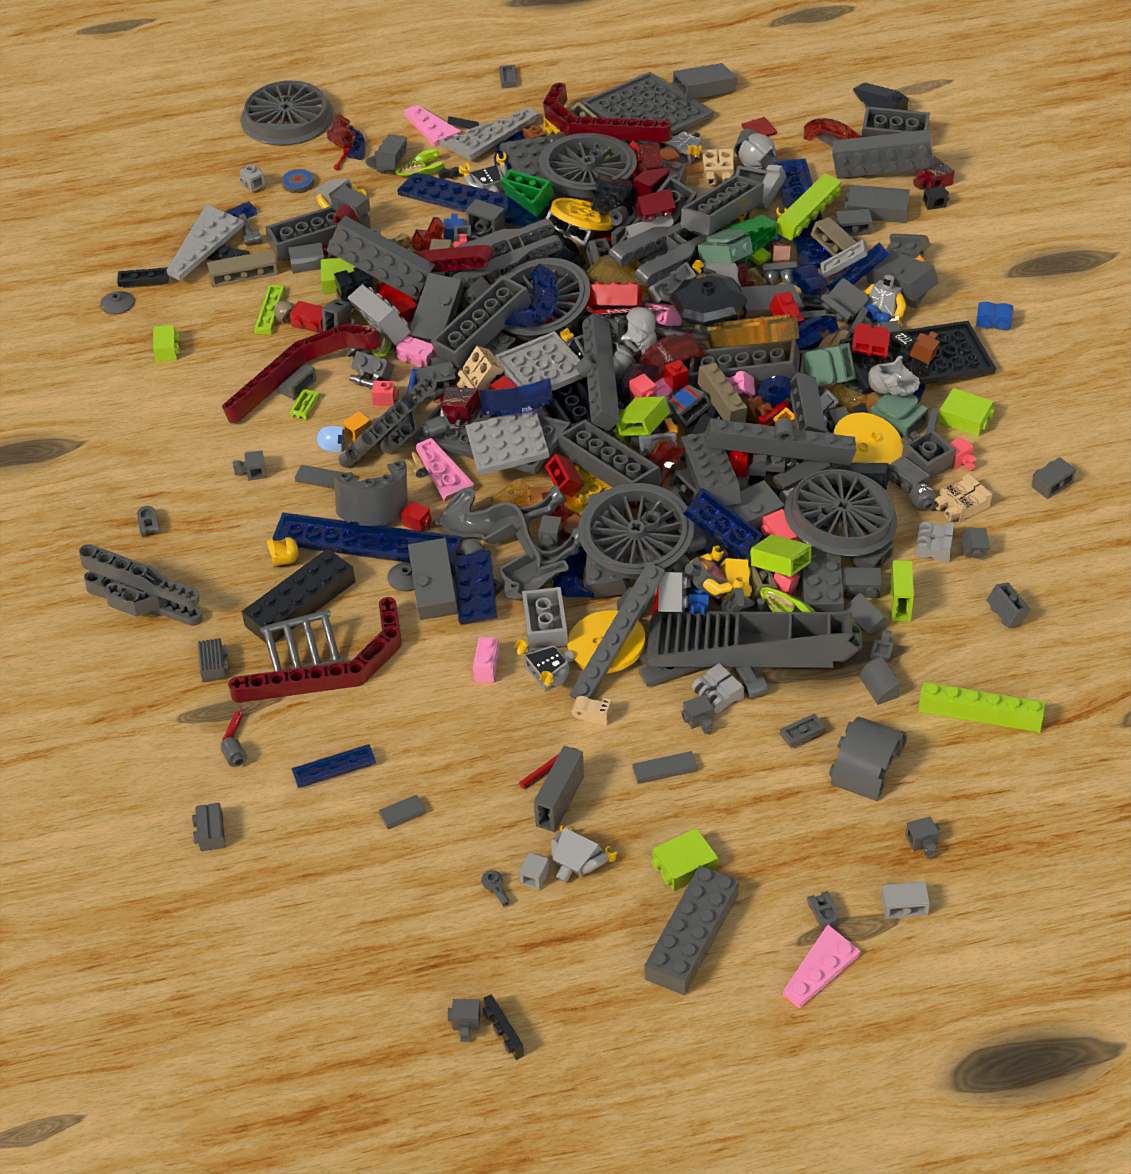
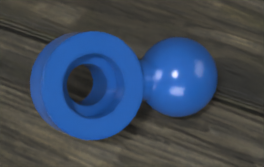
(873, 314)

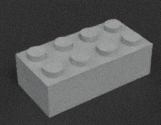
(379, 314)

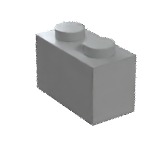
(904, 900)

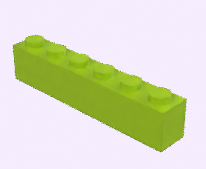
(808, 206)
(981, 707)

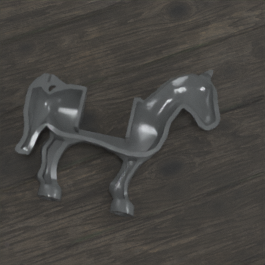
(502, 522)

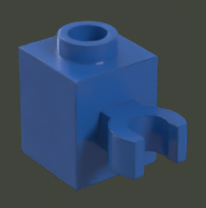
(450, 223)
(698, 601)

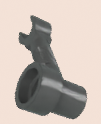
(251, 236)

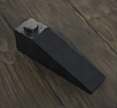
(881, 97)

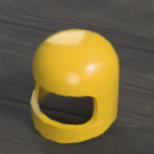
(283, 551)

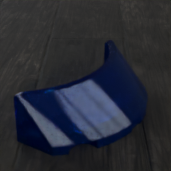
(543, 300)
(817, 323)
(517, 399)
(572, 581)

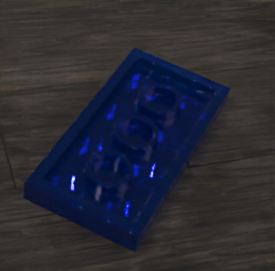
(722, 524)
(475, 587)

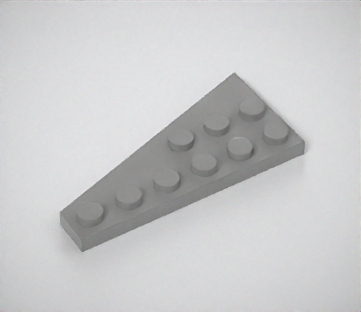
(485, 136)
(205, 237)

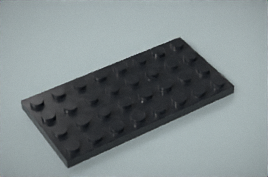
(957, 357)

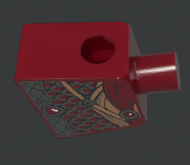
(934, 177)
(460, 403)

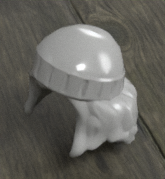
(641, 328)
(893, 379)

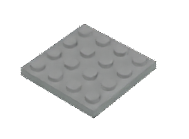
(540, 360)
(507, 441)

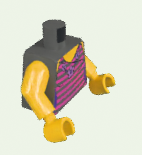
(709, 577)

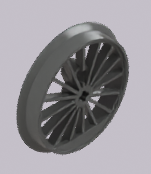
(288, 109)
(590, 165)
(570, 272)
(831, 508)
(637, 531)

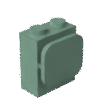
(725, 246)
(830, 364)
(901, 412)

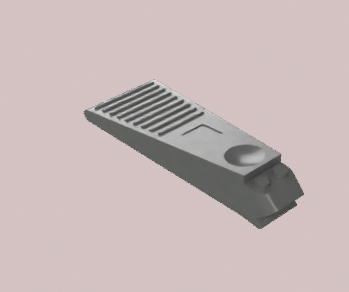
(752, 639)

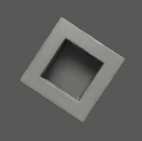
(534, 871)

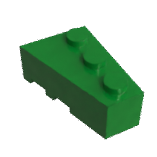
(528, 191)
(761, 231)

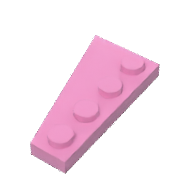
(430, 125)
(443, 471)
(822, 964)

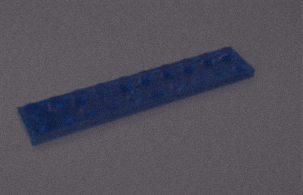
(794, 186)
(461, 196)
(357, 540)

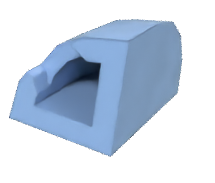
(331, 438)

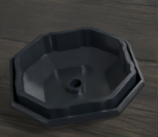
(708, 299)

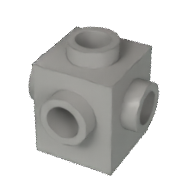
(252, 177)

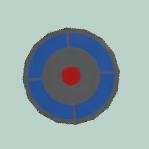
(297, 180)

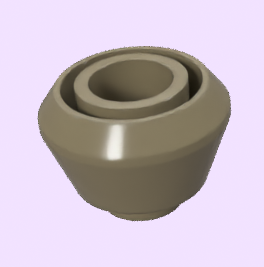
(282, 310)

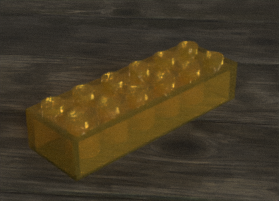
(753, 331)

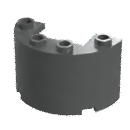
(373, 499)
(866, 757)

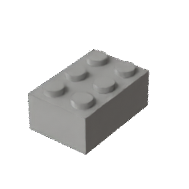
(545, 618)

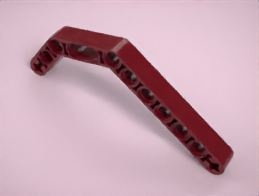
(615, 127)
(444, 259)
(292, 359)
(325, 676)

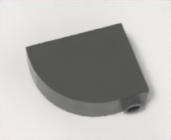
(574, 232)

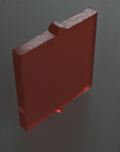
(761, 126)

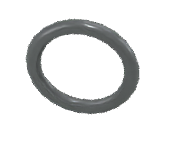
(665, 331)

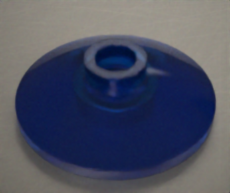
(774, 390)

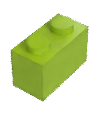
(165, 343)

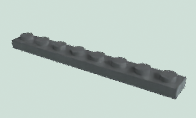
(618, 631)

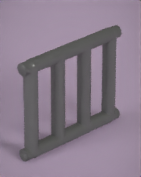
(305, 621)

